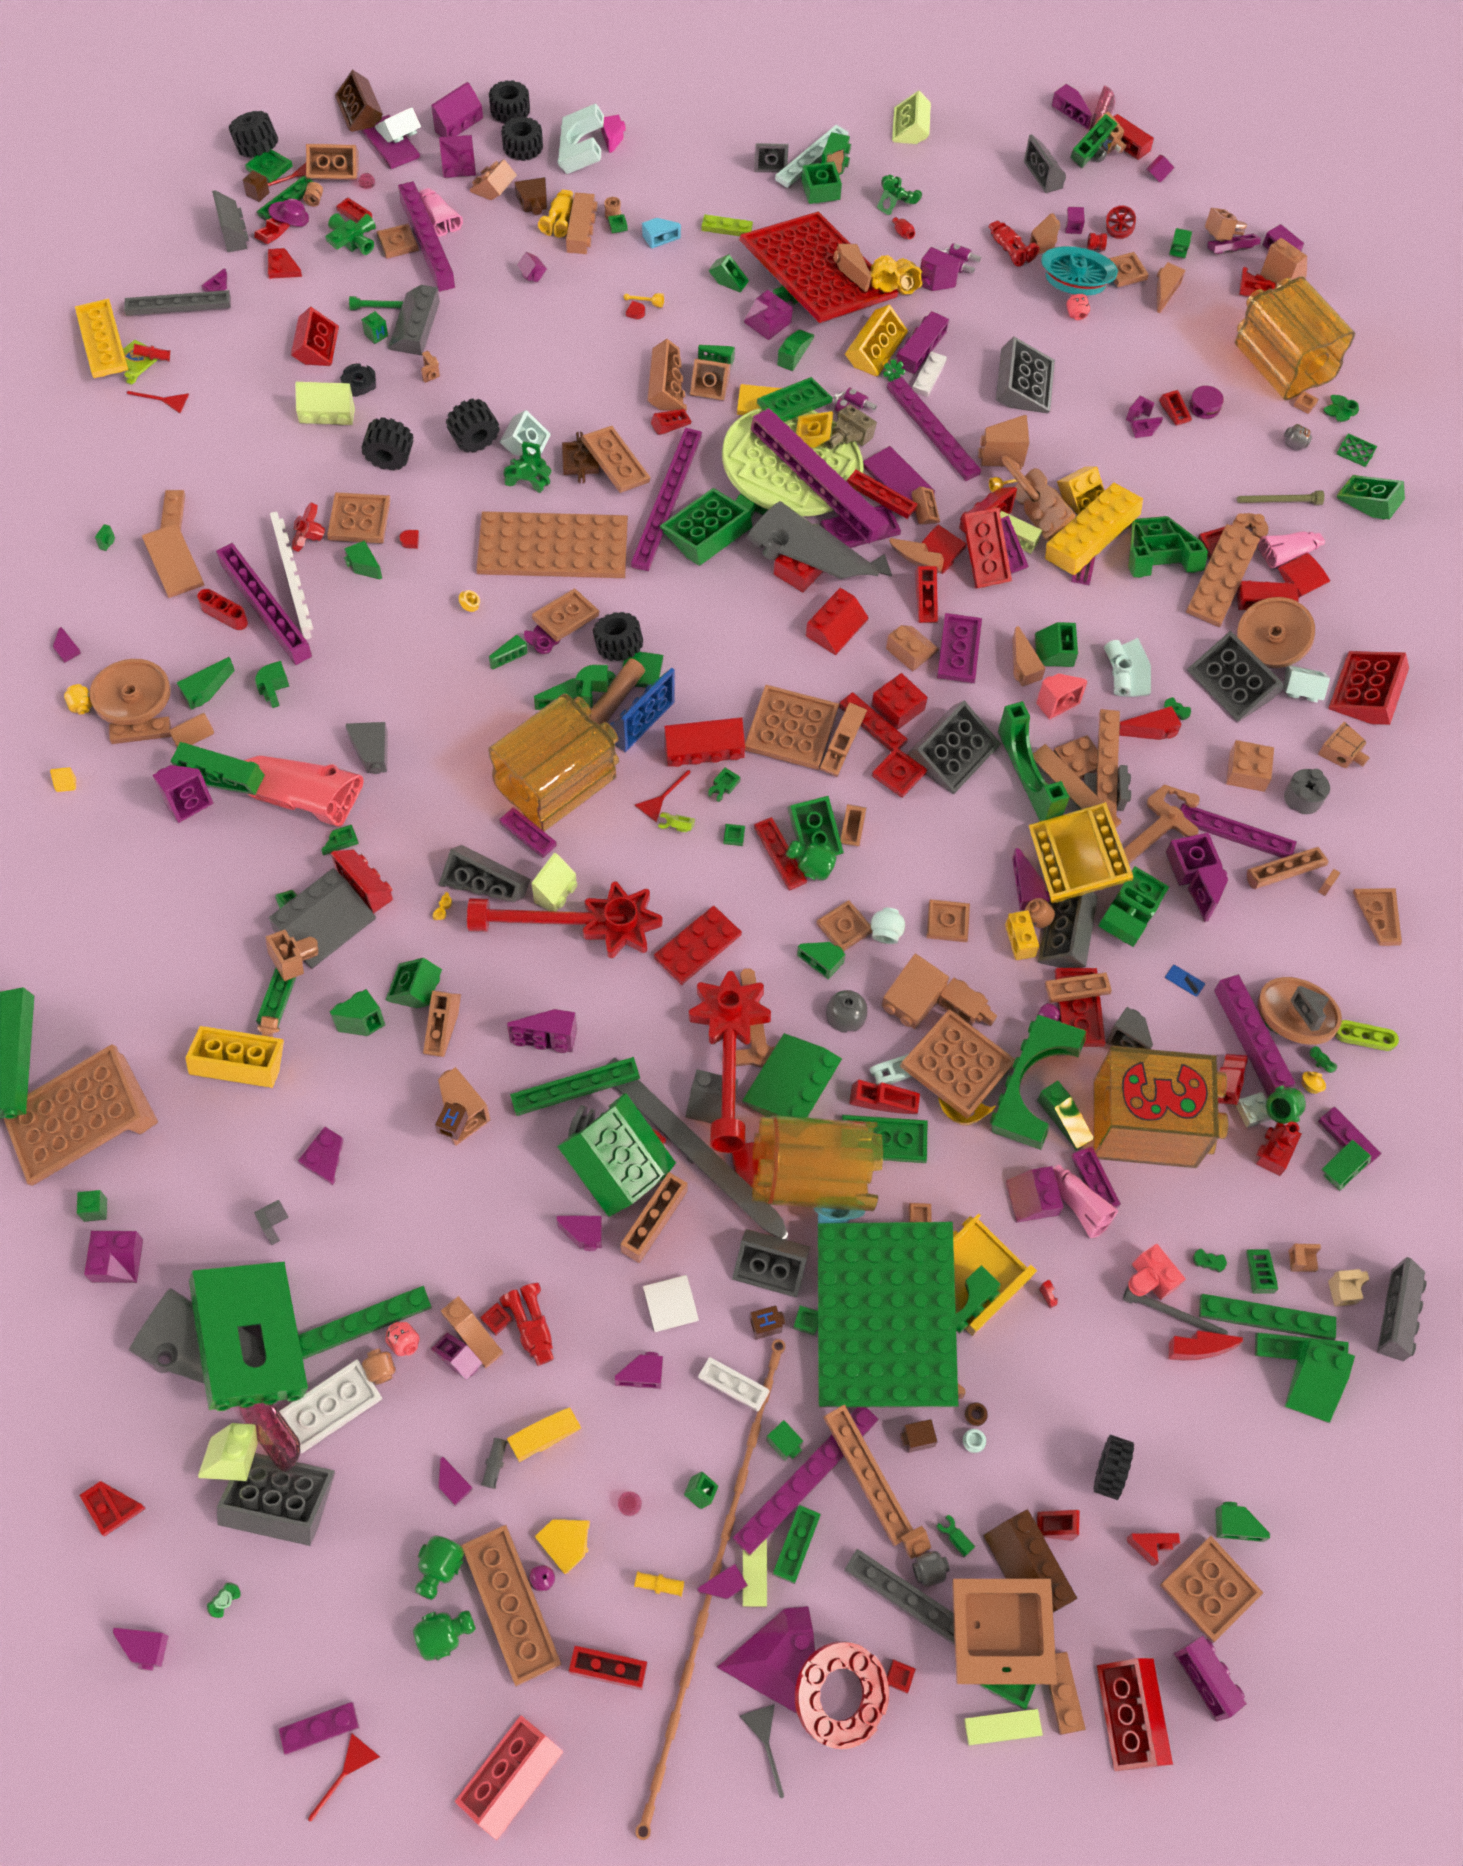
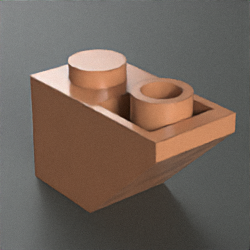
(1046, 233)

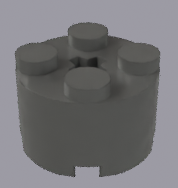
(1307, 791)

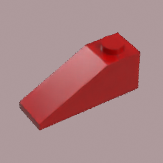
(926, 593)
(1153, 725)

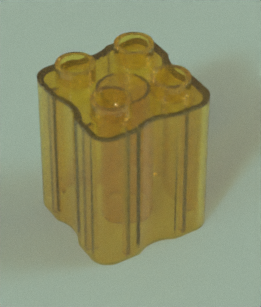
(1293, 337)
(554, 761)

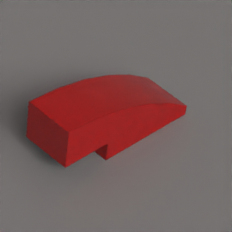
(884, 1097)
(1202, 1346)

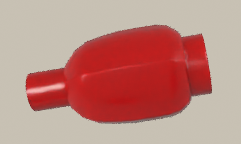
(904, 228)

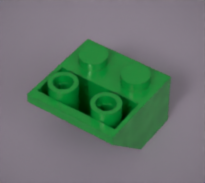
(1057, 644)
(358, 1015)

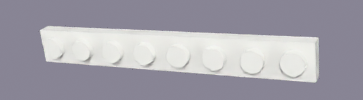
(294, 581)

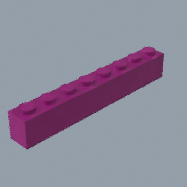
(426, 236)
(264, 604)

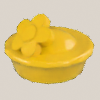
(469, 600)
(1313, 1082)

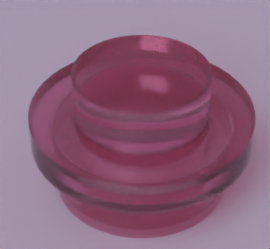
(366, 181)
(629, 1503)

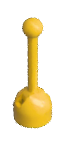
(657, 299)
(996, 482)

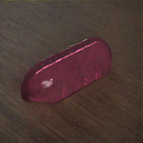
(1105, 103)
(273, 1434)

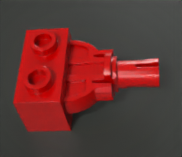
(1279, 1147)

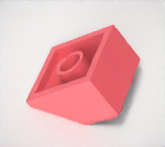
(1060, 694)

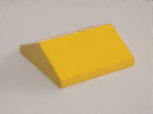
(815, 428)

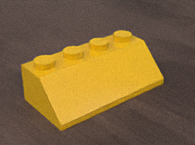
(877, 341)
(235, 1056)

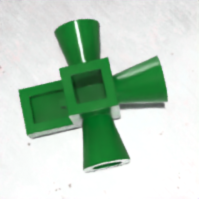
(351, 233)

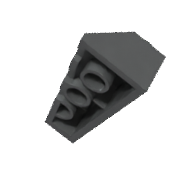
(481, 875)

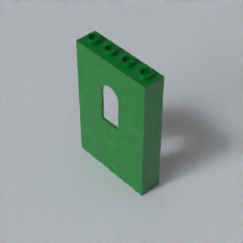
(15, 1050)
(246, 1297)

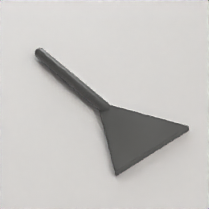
(882, 565)
(760, 1723)

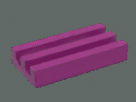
(1081, 581)

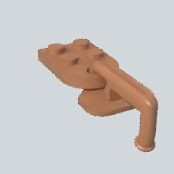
(1040, 501)

